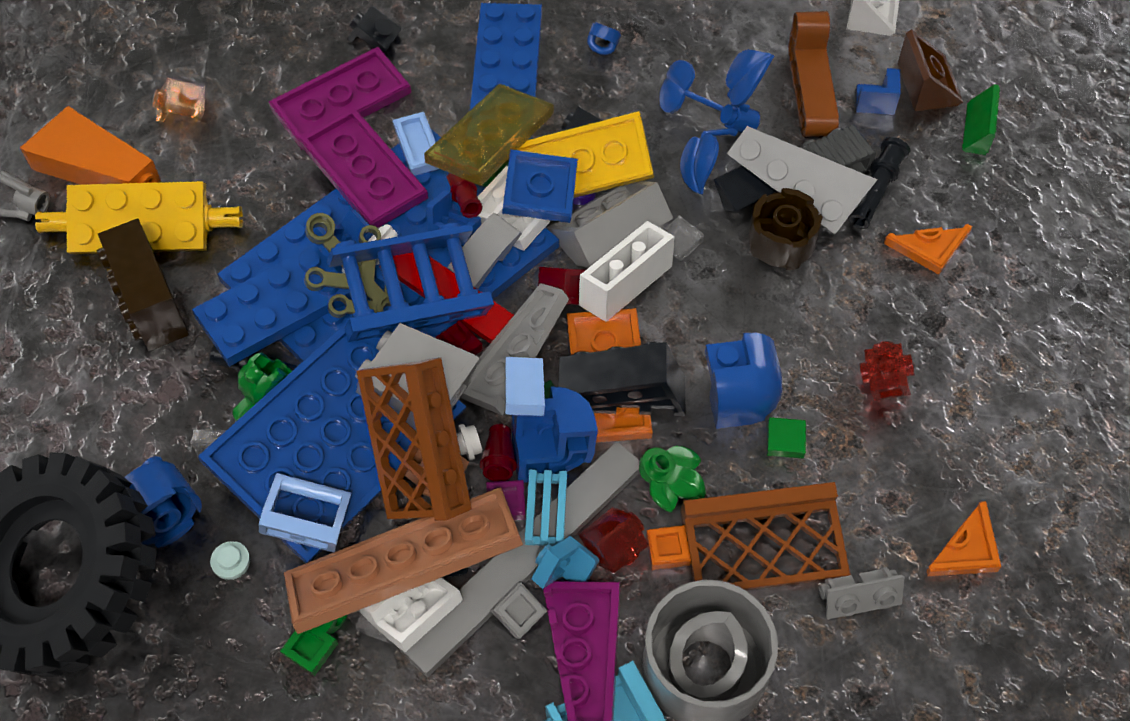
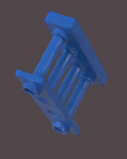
(435, 308)

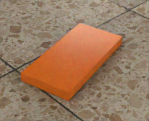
(593, 334)

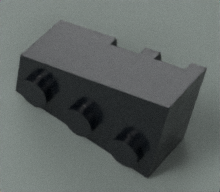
(626, 378)

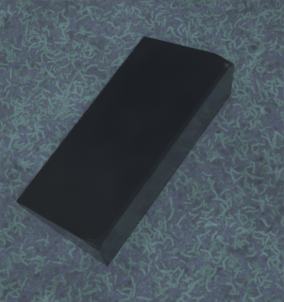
(740, 188)

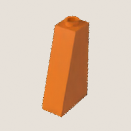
(86, 153)

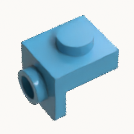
(565, 560)

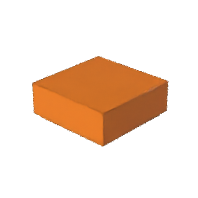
(668, 547)

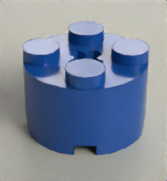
(168, 499)

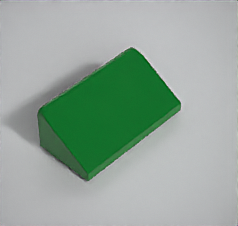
(981, 121)

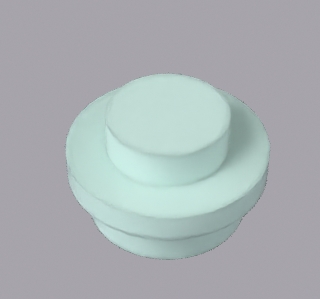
(230, 560)

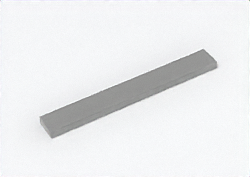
(483, 591)

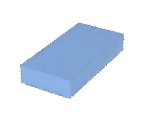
(415, 139)
(524, 386)

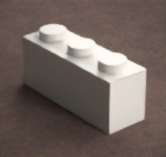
(626, 271)

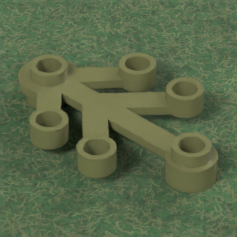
(378, 297)

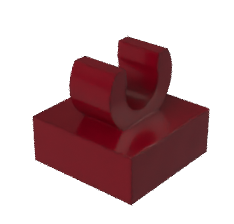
(461, 337)

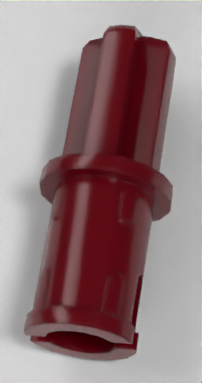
(465, 195)

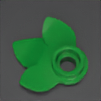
(676, 477)

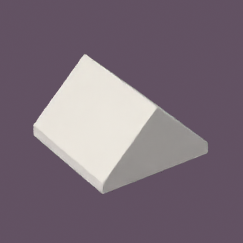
(873, 16)

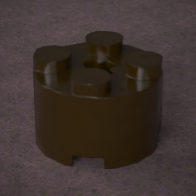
(784, 229)

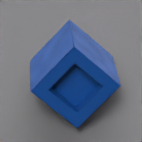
(880, 98)

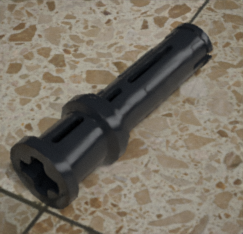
(886, 170)

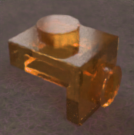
(179, 99)

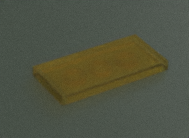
(487, 133)

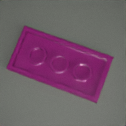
(361, 83)
(363, 168)

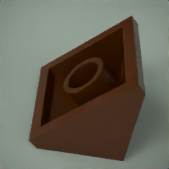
(927, 75)

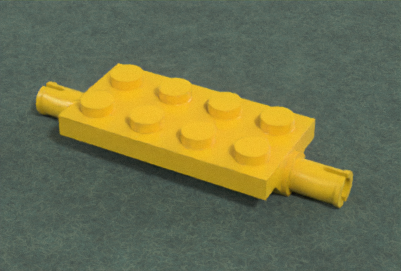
(170, 212)

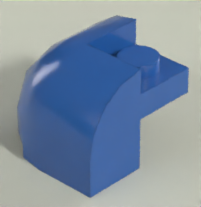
(743, 380)
(558, 439)

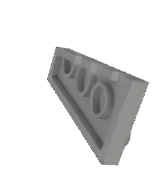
(519, 338)

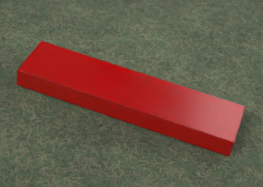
(484, 326)

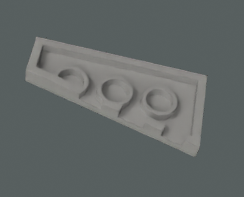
(784, 165)

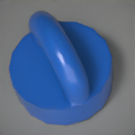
(605, 33)

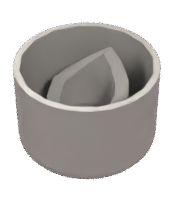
(715, 614)

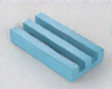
(548, 479)

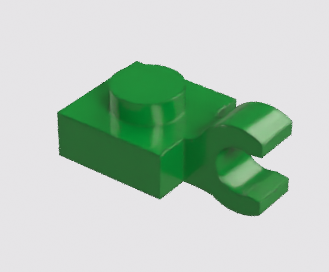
(313, 646)

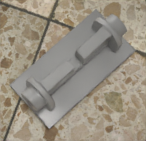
(875, 591)

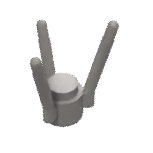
(26, 198)

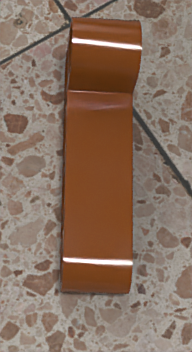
(812, 73)

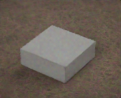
(518, 610)

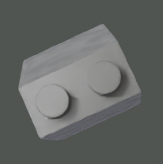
(411, 345)

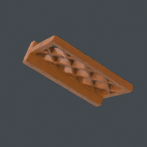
(434, 438)
(767, 505)

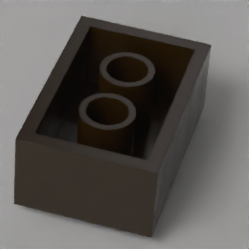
(140, 285)

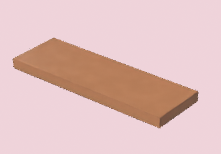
(398, 561)

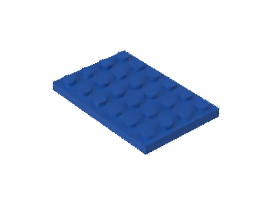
(310, 431)

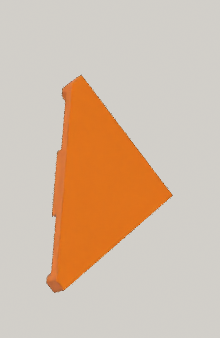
(930, 247)
(970, 549)

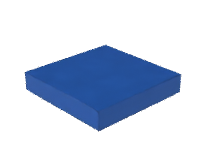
(540, 186)

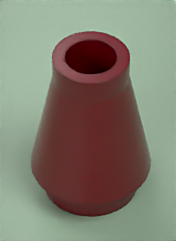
(498, 455)

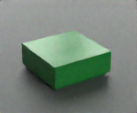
(786, 437)

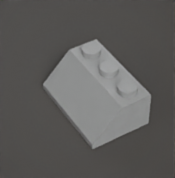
(609, 220)

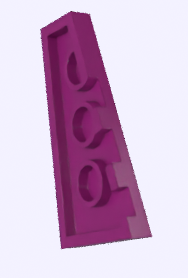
(585, 645)

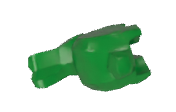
(258, 379)

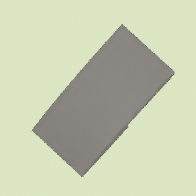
(487, 246)

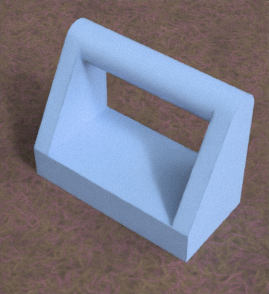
(301, 530)

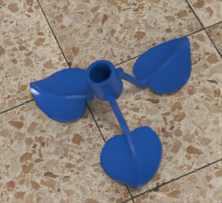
(742, 79)

